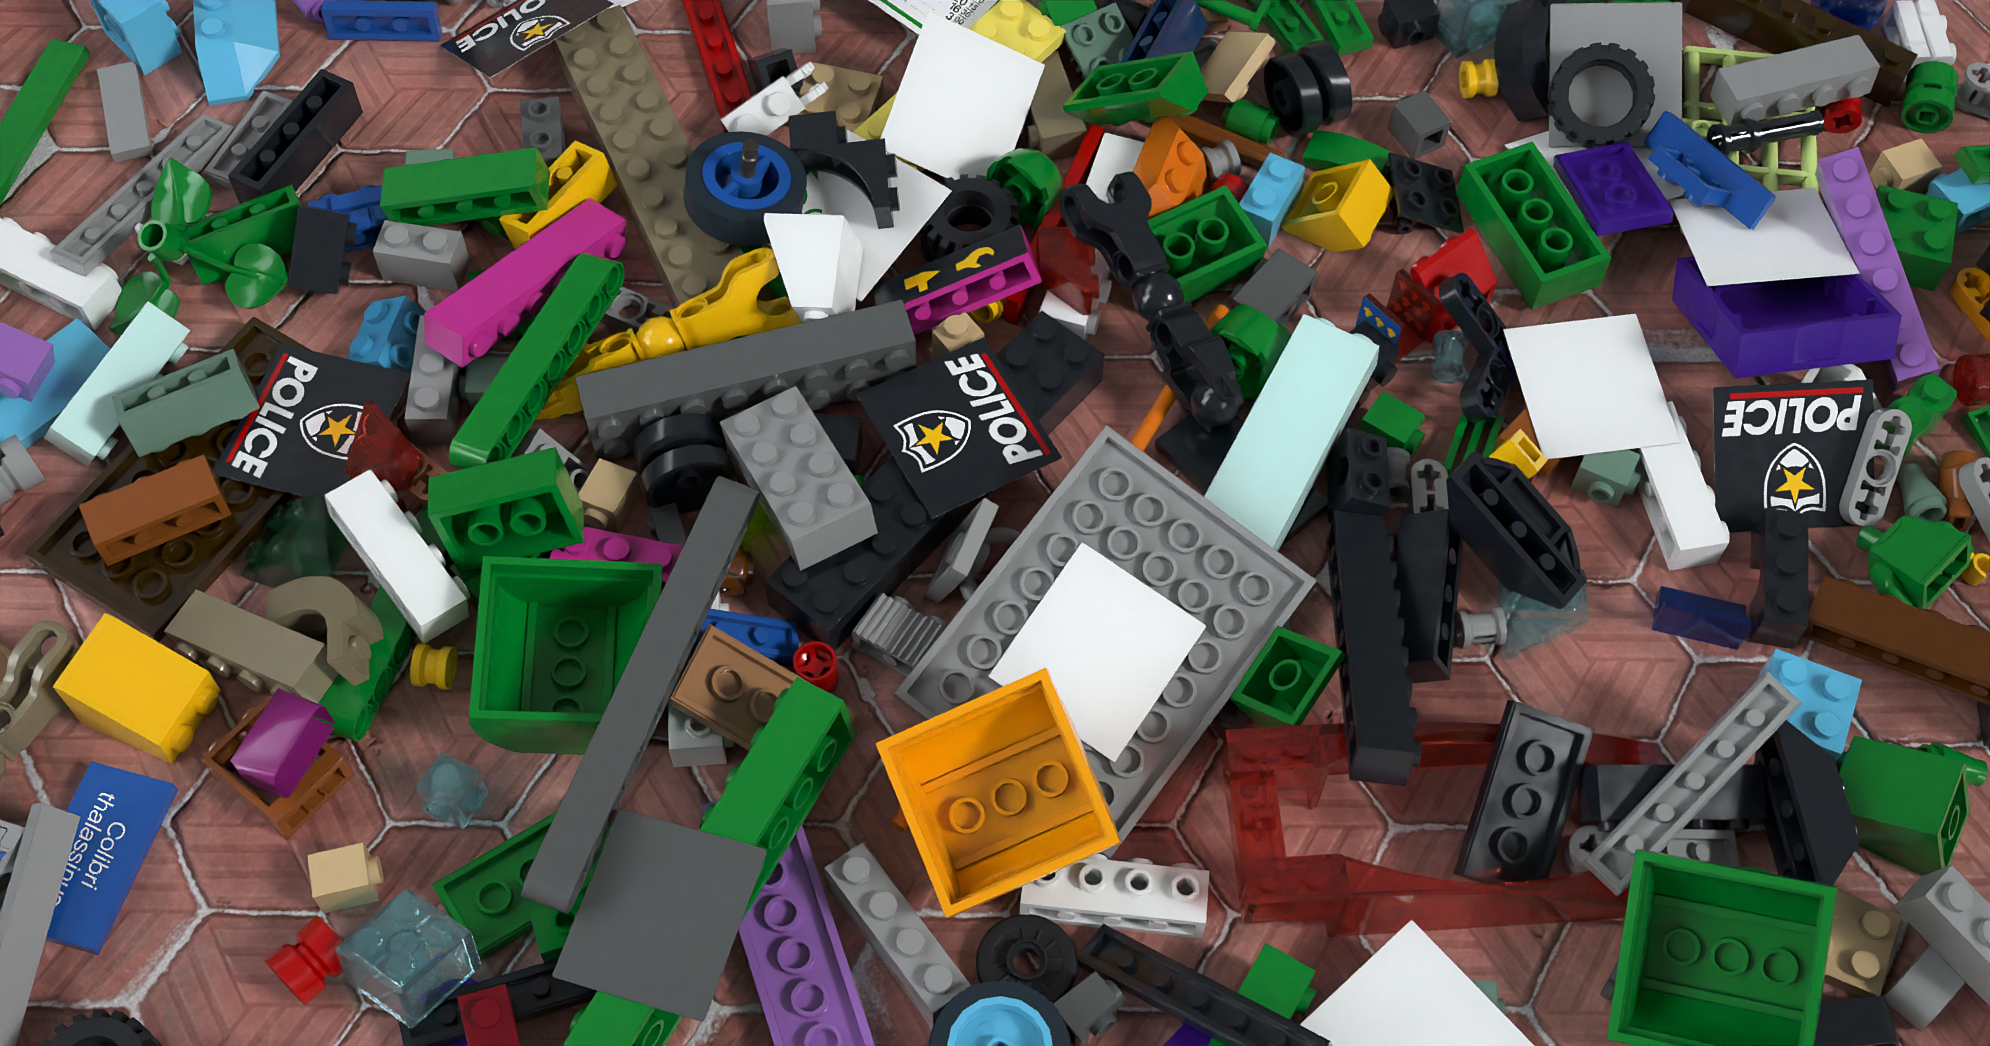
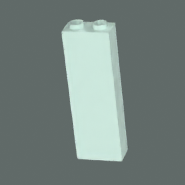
(1293, 428)

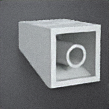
(817, 262)

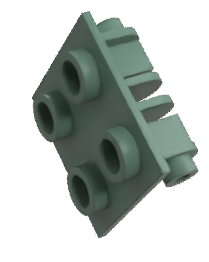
(1097, 39)

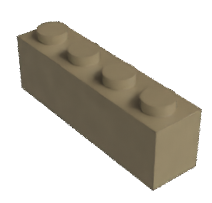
(250, 648)

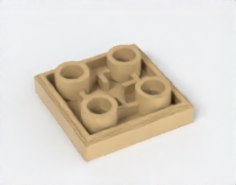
(1234, 64)

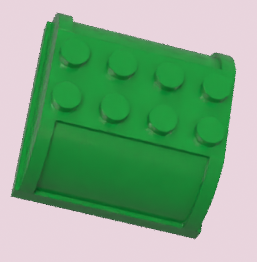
(554, 647)
(1720, 956)

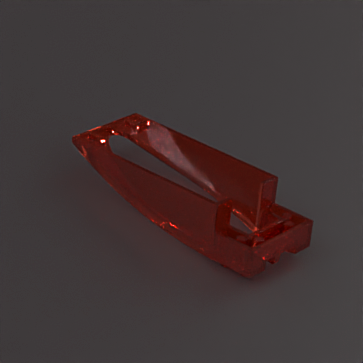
(1368, 897)

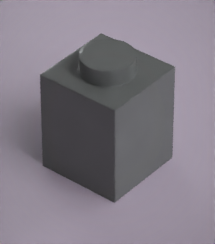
(1419, 124)

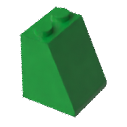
(1905, 802)

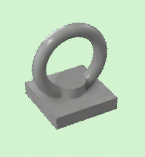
(968, 552)

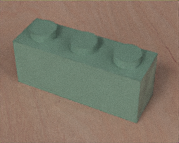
(185, 403)

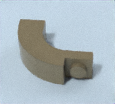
(328, 606)

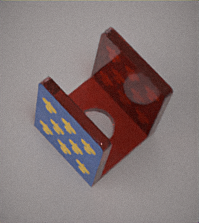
(1407, 314)

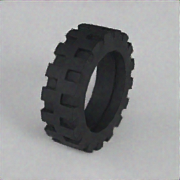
(1618, 59)

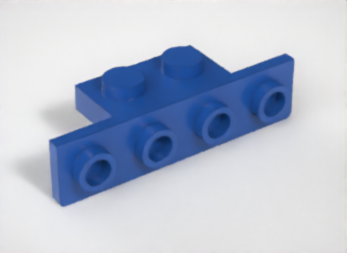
(1705, 171)

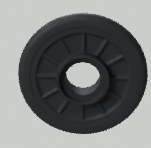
(1032, 935)

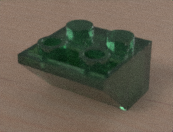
(296, 544)

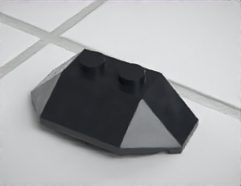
(1514, 530)
(1805, 808)

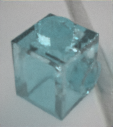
(452, 791)

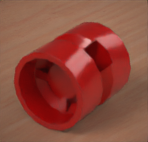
(309, 961)

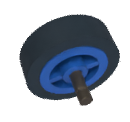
(737, 181)

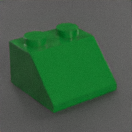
(1286, 679)

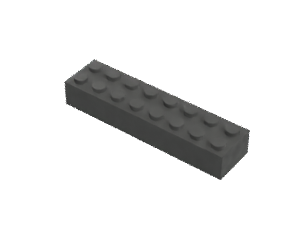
(822, 358)

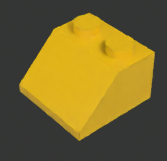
(1340, 206)

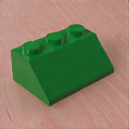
(1139, 90)
(1208, 242)

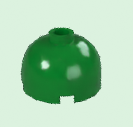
(1031, 180)

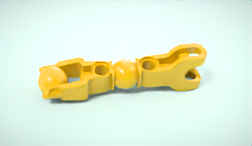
(705, 320)

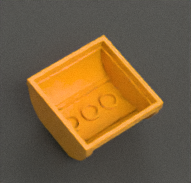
(998, 793)

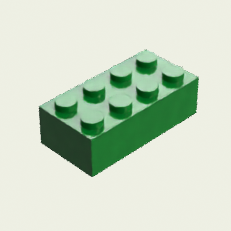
(1532, 225)

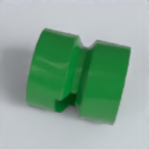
(1929, 97)

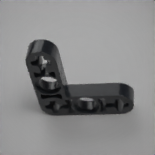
(1494, 366)

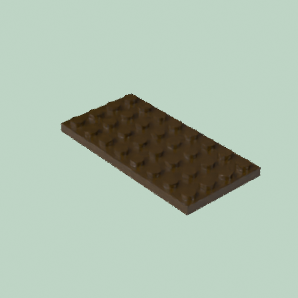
(156, 583)

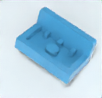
(388, 334)

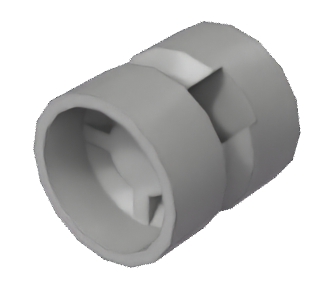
(16, 469)

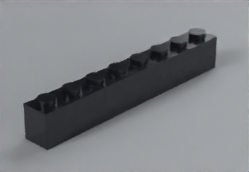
(1370, 634)

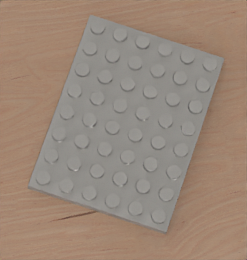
(1170, 542)

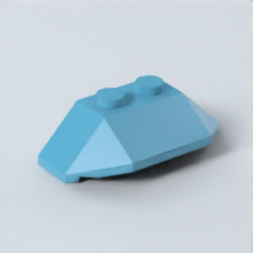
(235, 46)

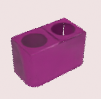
(283, 743)

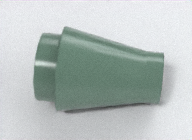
(1920, 495)

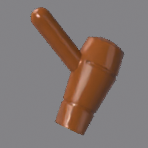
(1958, 508)

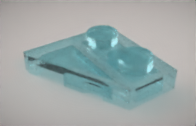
(1538, 623)

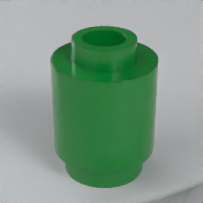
(1251, 121)

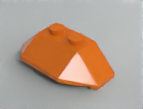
(1170, 167)

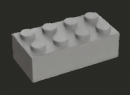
(799, 478)

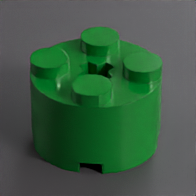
(1253, 346)

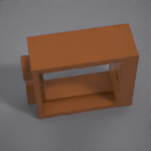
(284, 814)

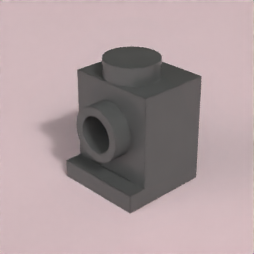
(1090, 1008)

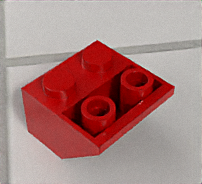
(1455, 256)

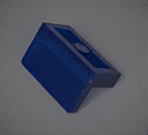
(1700, 618)

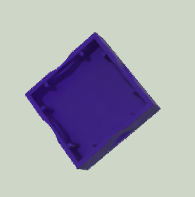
(1788, 322)

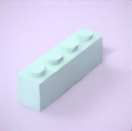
(135, 359)

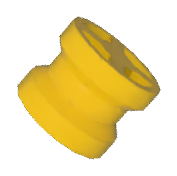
(1478, 78)
(433, 666)

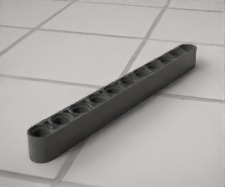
(640, 698)

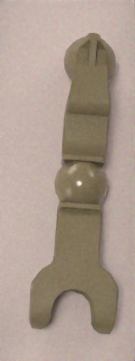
(28, 690)

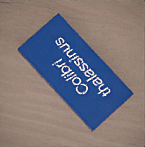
(114, 834)

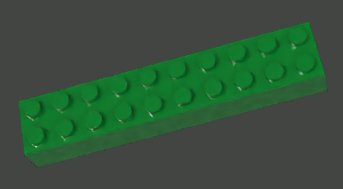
(760, 807)

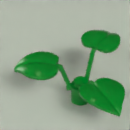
(180, 200)

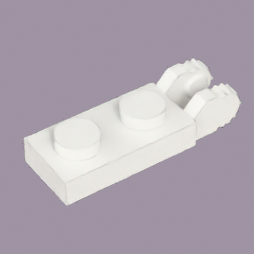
(773, 104)

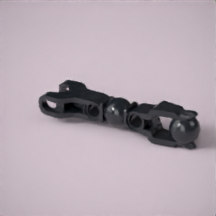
(1192, 358)

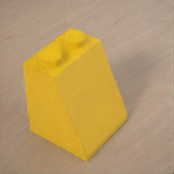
(137, 690)

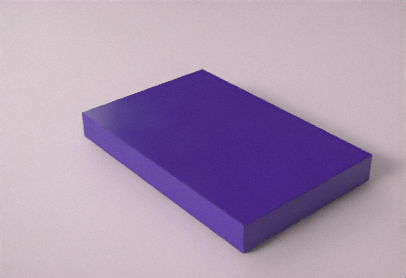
(1612, 189)

